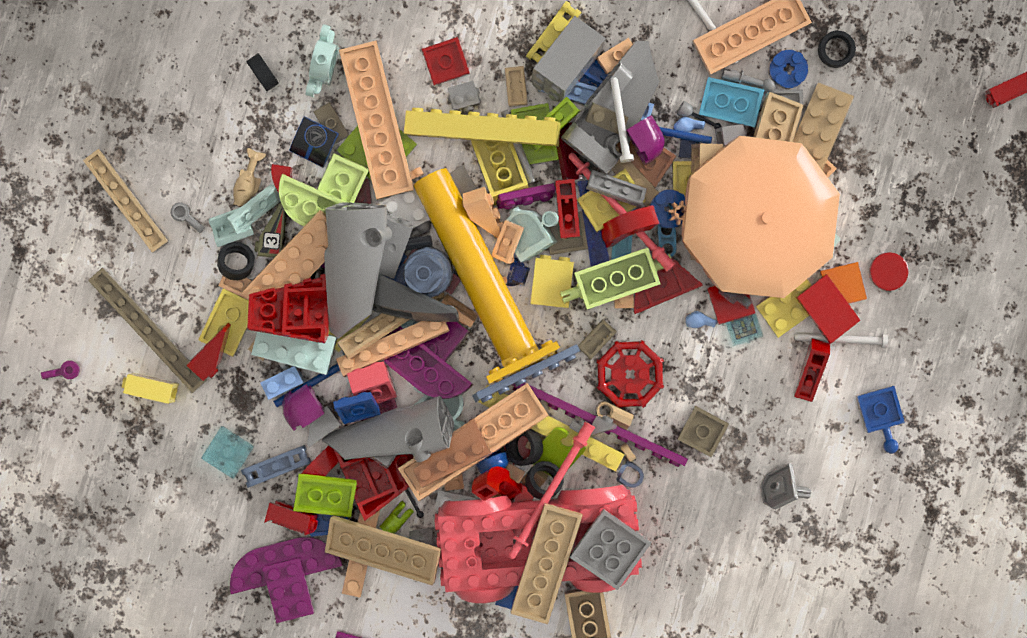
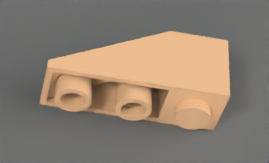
(481, 210)

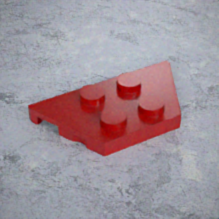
(672, 284)

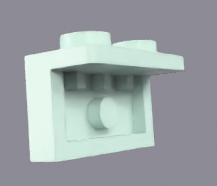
(223, 232)

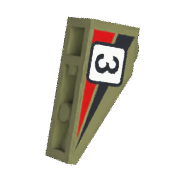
(272, 238)

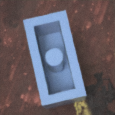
(282, 382)

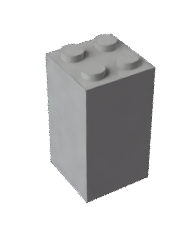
(567, 59)

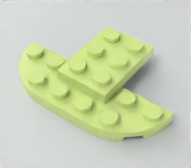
(338, 185)

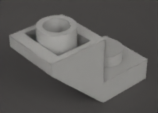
(601, 425)

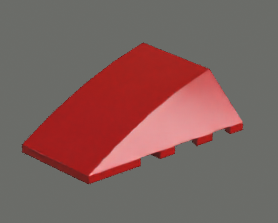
(292, 310)
(375, 484)

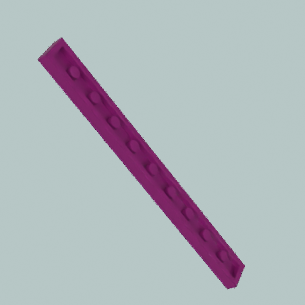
(623, 435)

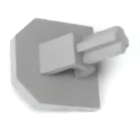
(780, 488)

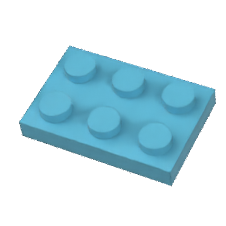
(731, 102)

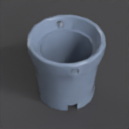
(428, 271)

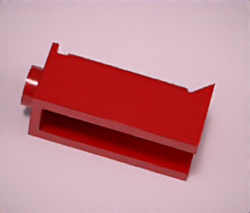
(1007, 90)
(283, 515)

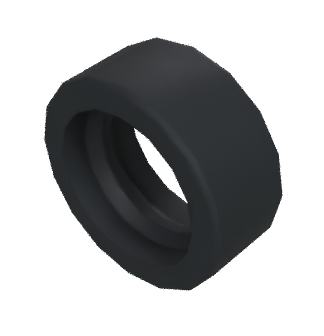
(850, 44)
(262, 72)
(235, 247)
(535, 453)
(530, 483)

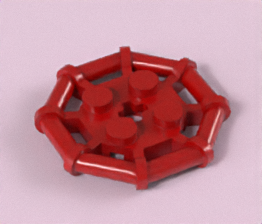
(641, 374)

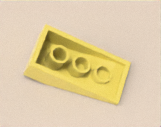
(499, 167)

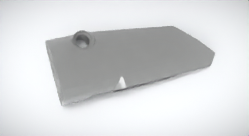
(637, 85)
(353, 261)
(411, 430)

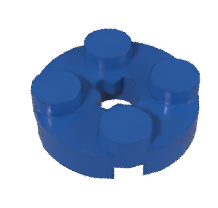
(796, 61)
(662, 200)

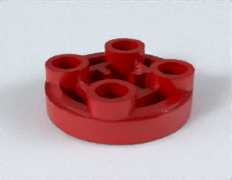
(888, 271)

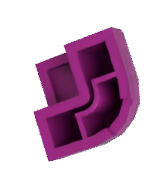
(647, 139)
(301, 407)

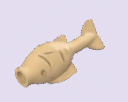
(246, 184)

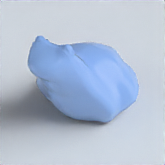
(687, 124)
(698, 319)

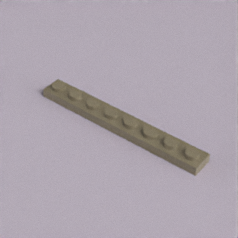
(145, 328)

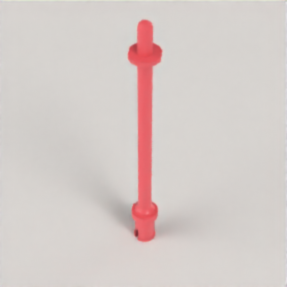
(657, 252)
(579, 442)

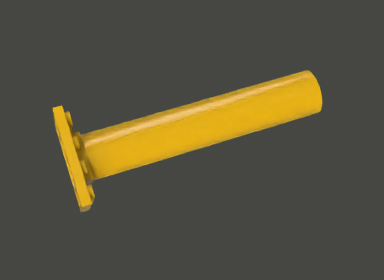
(480, 277)

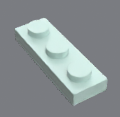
(254, 209)

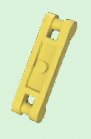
(552, 31)

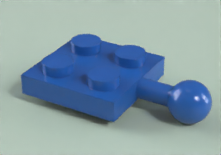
(881, 411)

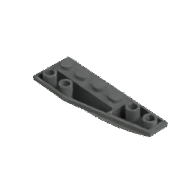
(403, 302)

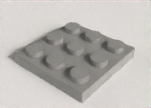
(610, 549)

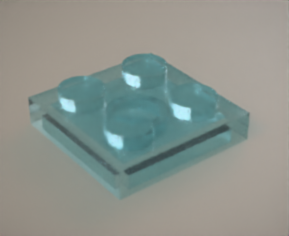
(227, 452)

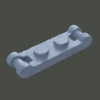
(276, 466)

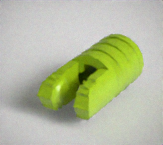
(393, 522)

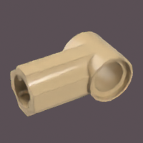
(621, 418)

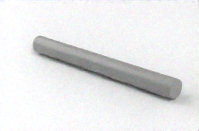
(522, 157)

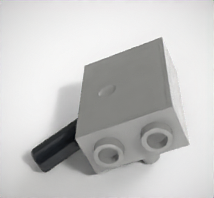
(398, 244)

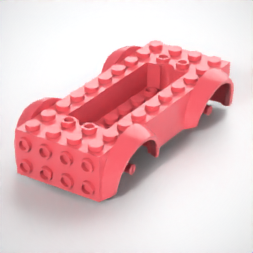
(480, 534)

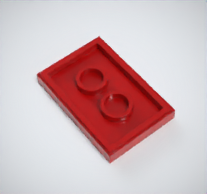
(828, 308)

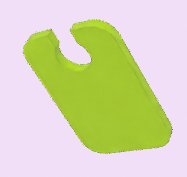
(554, 450)

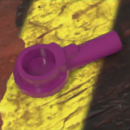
(68, 370)

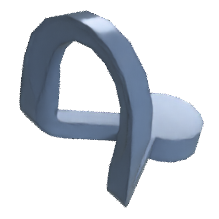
(634, 466)

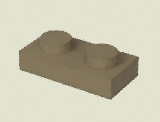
(603, 117)

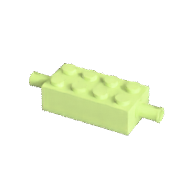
(615, 279)

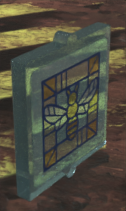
(744, 329)

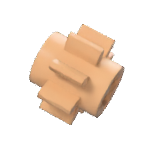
(675, 216)

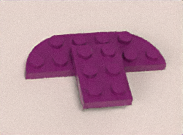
(427, 366)
(283, 570)

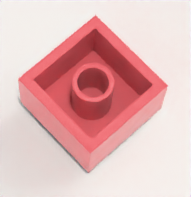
(374, 380)

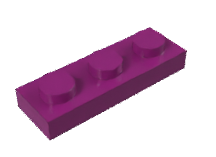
(525, 196)

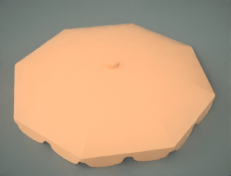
(760, 217)

